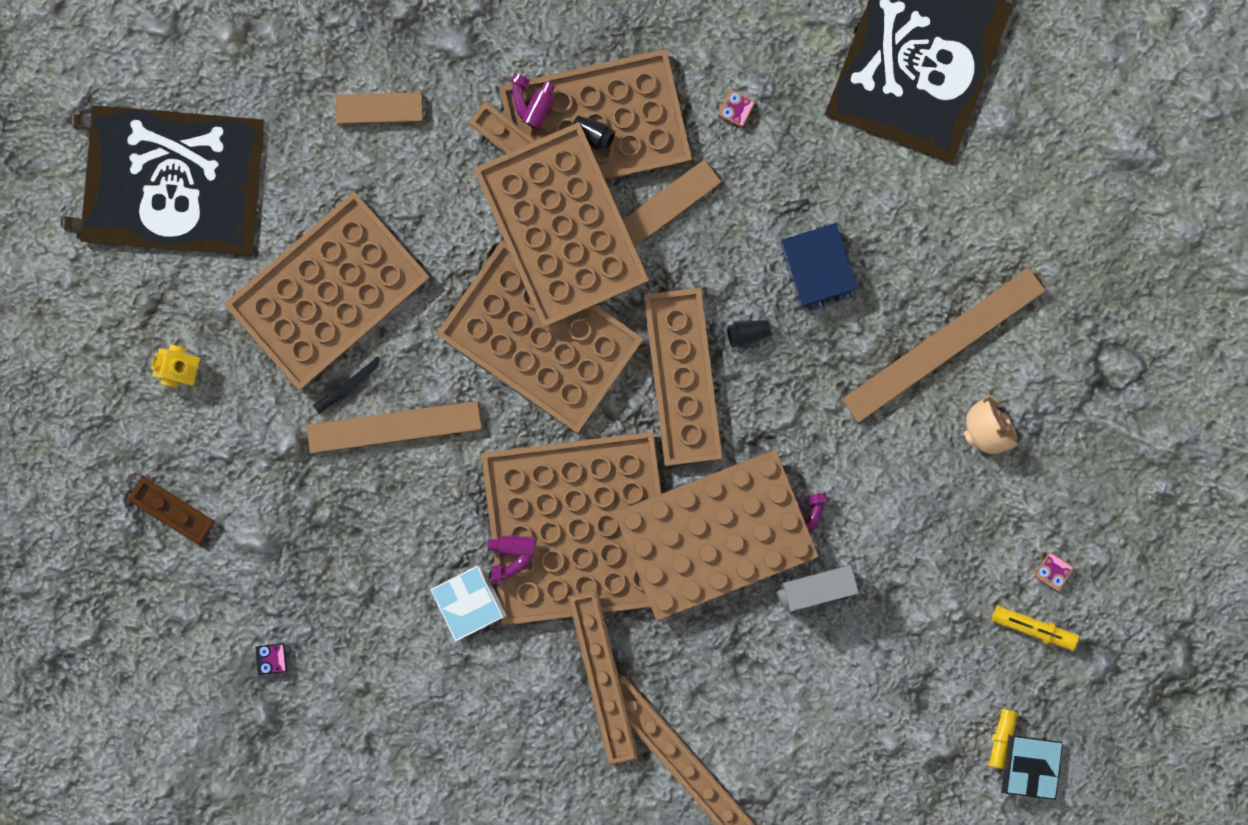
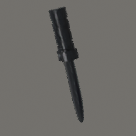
(342, 391)

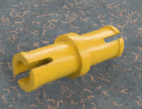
(1005, 727)

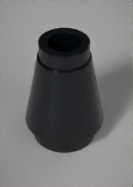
(597, 133)
(745, 333)

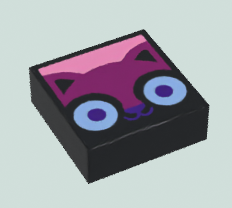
(271, 659)

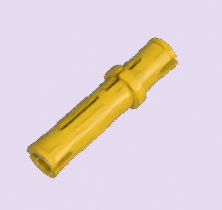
(1068, 640)

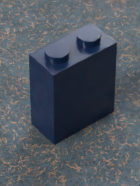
(818, 266)

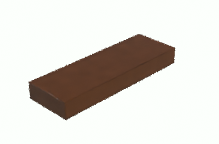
(171, 510)

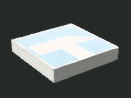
(468, 602)

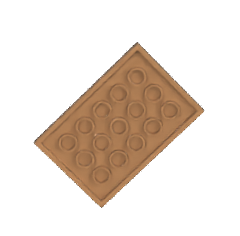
(627, 93)
(561, 224)
(326, 291)
(556, 366)
(716, 534)

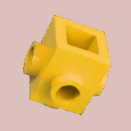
(175, 366)

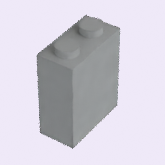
(817, 589)

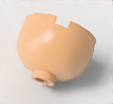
(989, 427)

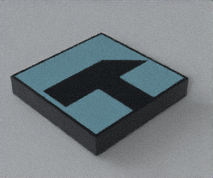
(1032, 767)

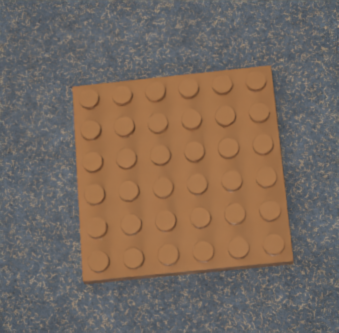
(568, 504)

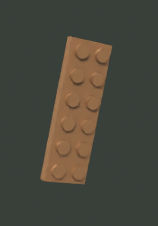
(682, 377)

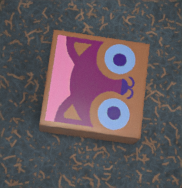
(736, 108)
(1053, 571)

